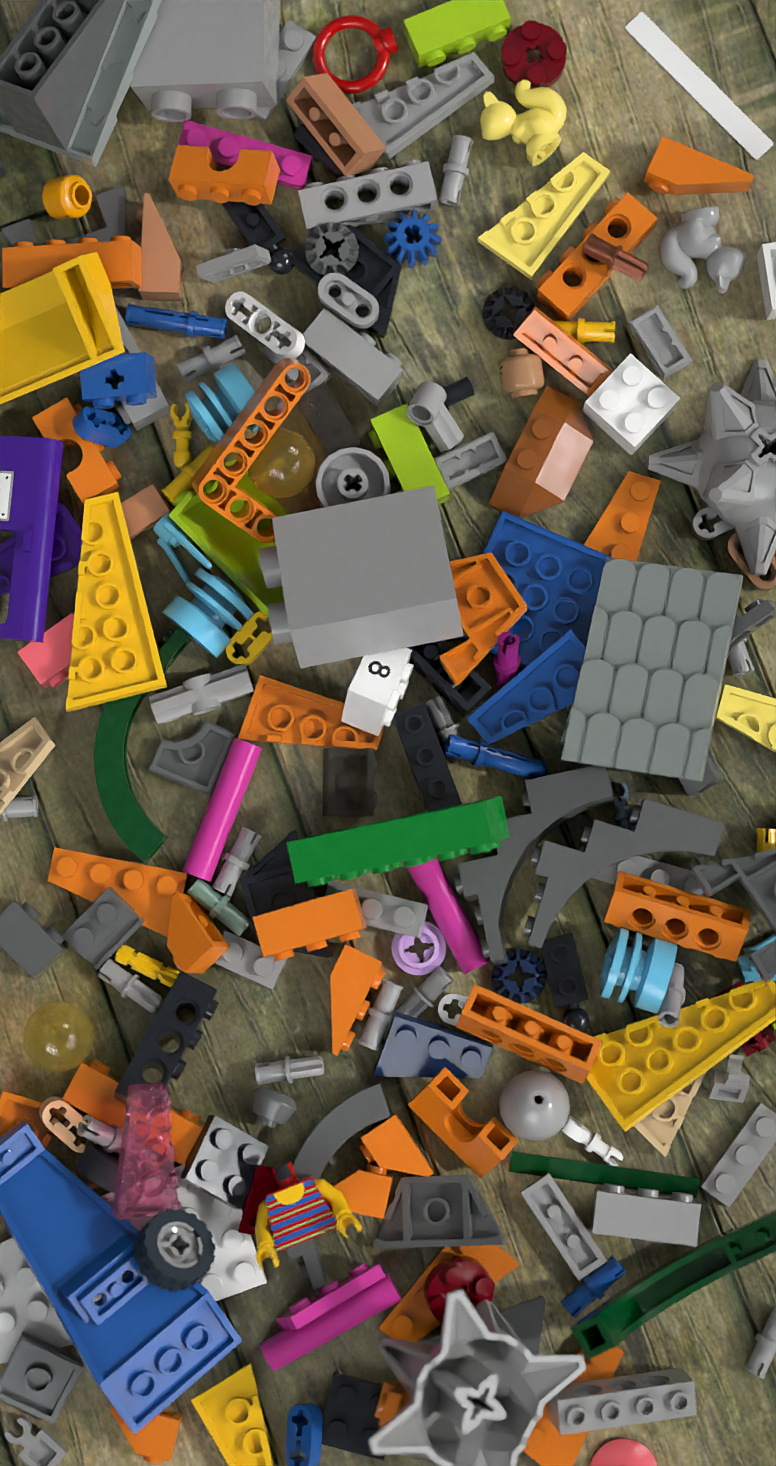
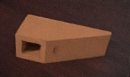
(160, 261)

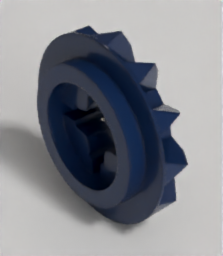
(531, 987)

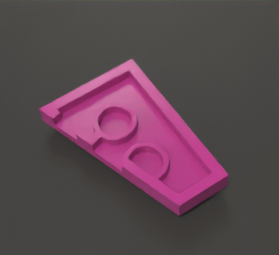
(330, 1296)

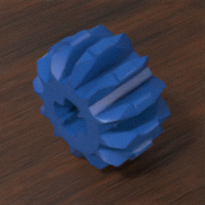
(398, 239)

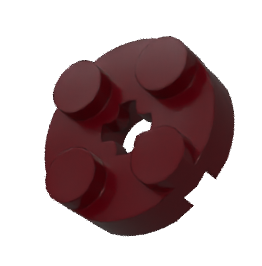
(534, 37)
(452, 1275)

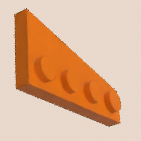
(625, 518)
(300, 718)
(142, 886)
(412, 1317)

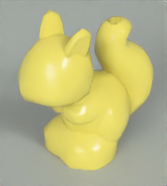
(535, 127)

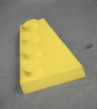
(538, 225)
(749, 714)

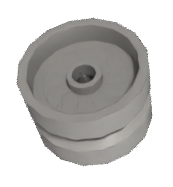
(350, 468)

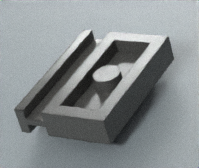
(103, 928)

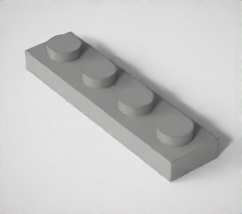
(651, 870)

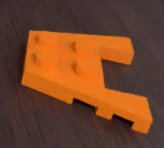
(486, 609)

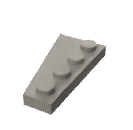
(422, 103)

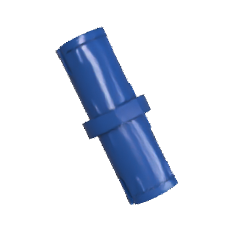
(593, 1287)

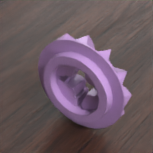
(432, 957)

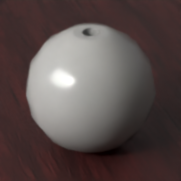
(534, 1105)

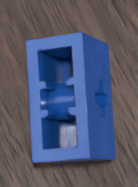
(138, 383)

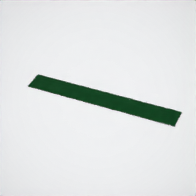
(602, 1174)

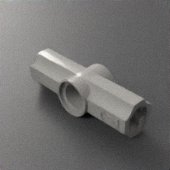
(201, 694)

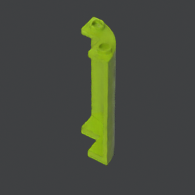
(228, 544)

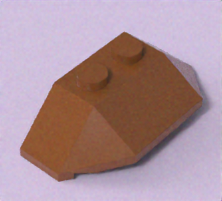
(544, 457)

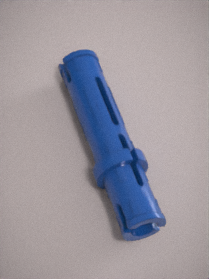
(169, 320)
(482, 754)

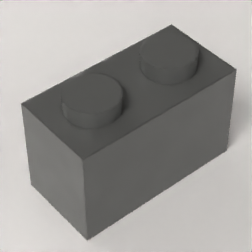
(29, 940)

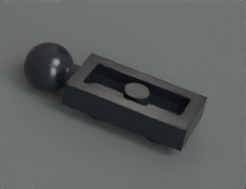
(260, 229)
(566, 979)

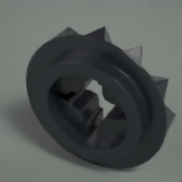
(494, 304)

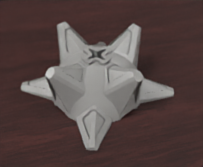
(735, 462)
(472, 1391)

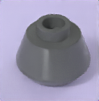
(272, 1107)

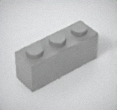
(353, 357)
(645, 1215)

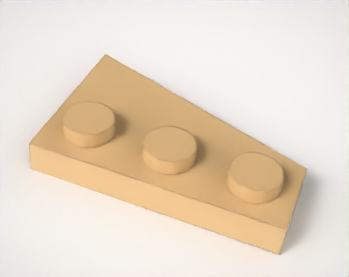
(20, 757)
(664, 1122)

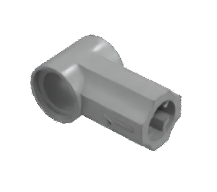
(429, 411)

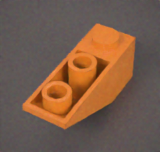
(350, 984)

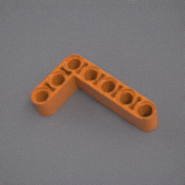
(249, 449)

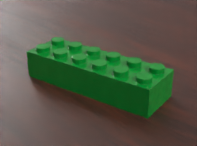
(405, 838)

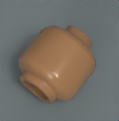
(521, 373)

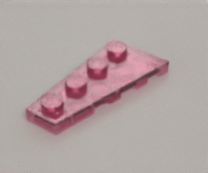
(146, 1164)

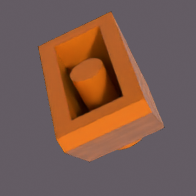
(193, 936)
(394, 1148)
(366, 1190)
(157, 1438)

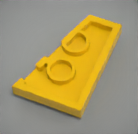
(236, 1419)

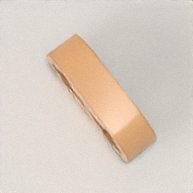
(62, 1130)

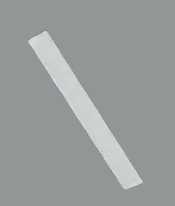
(699, 86)

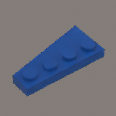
(534, 693)

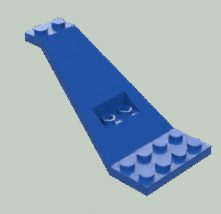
(136, 1338)

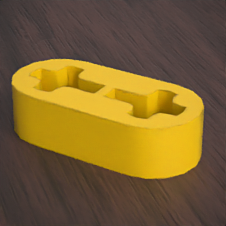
(241, 637)

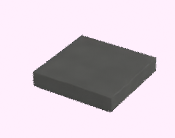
(39, 1377)

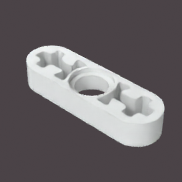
(277, 326)

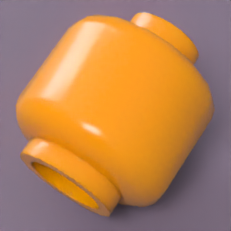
(66, 197)

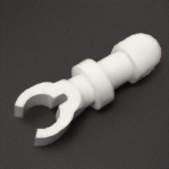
(592, 1142)

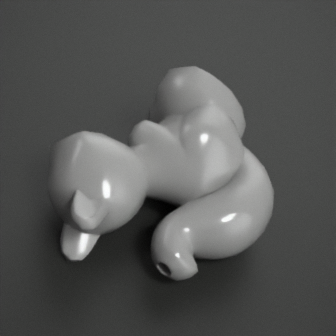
(698, 239)

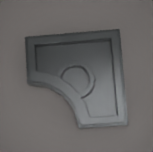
(194, 760)

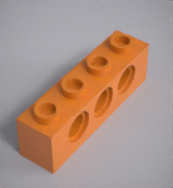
(567, 300)
(698, 920)
(528, 1034)

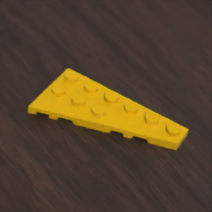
(112, 629)
(652, 1063)

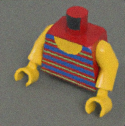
(298, 1213)

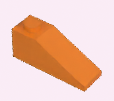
(687, 171)

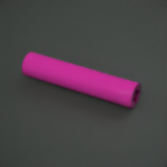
(222, 809)
(449, 915)
(293, 1344)

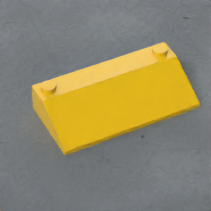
(57, 326)

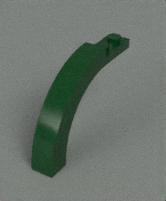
(111, 762)
(672, 1282)

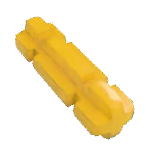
(146, 965)

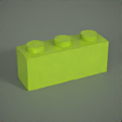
(455, 28)
(406, 453)

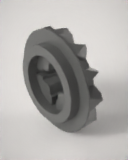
(334, 233)

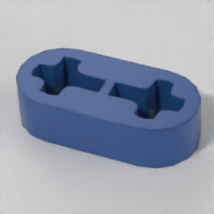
(101, 427)
(304, 1436)

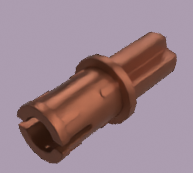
(615, 257)

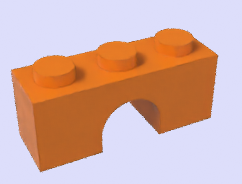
(247, 181)
(93, 475)
(476, 1143)

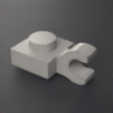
(730, 1083)

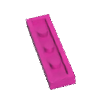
(226, 148)

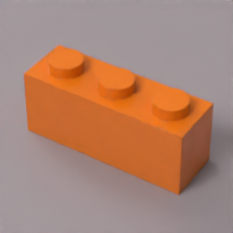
(310, 924)

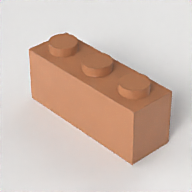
(336, 124)

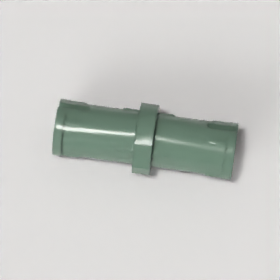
(219, 907)

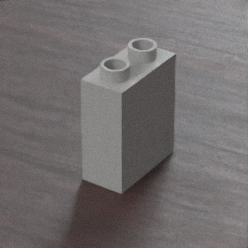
(210, 58)
(361, 578)

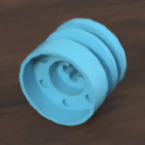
(223, 406)
(208, 612)
(638, 970)

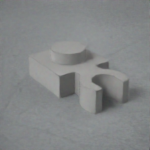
(39, 1448)

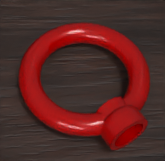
(383, 41)

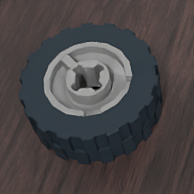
(163, 1263)

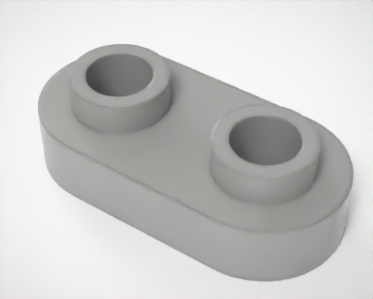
(349, 301)

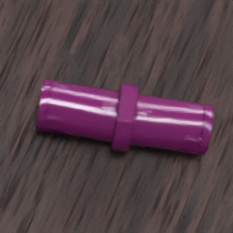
(507, 660)

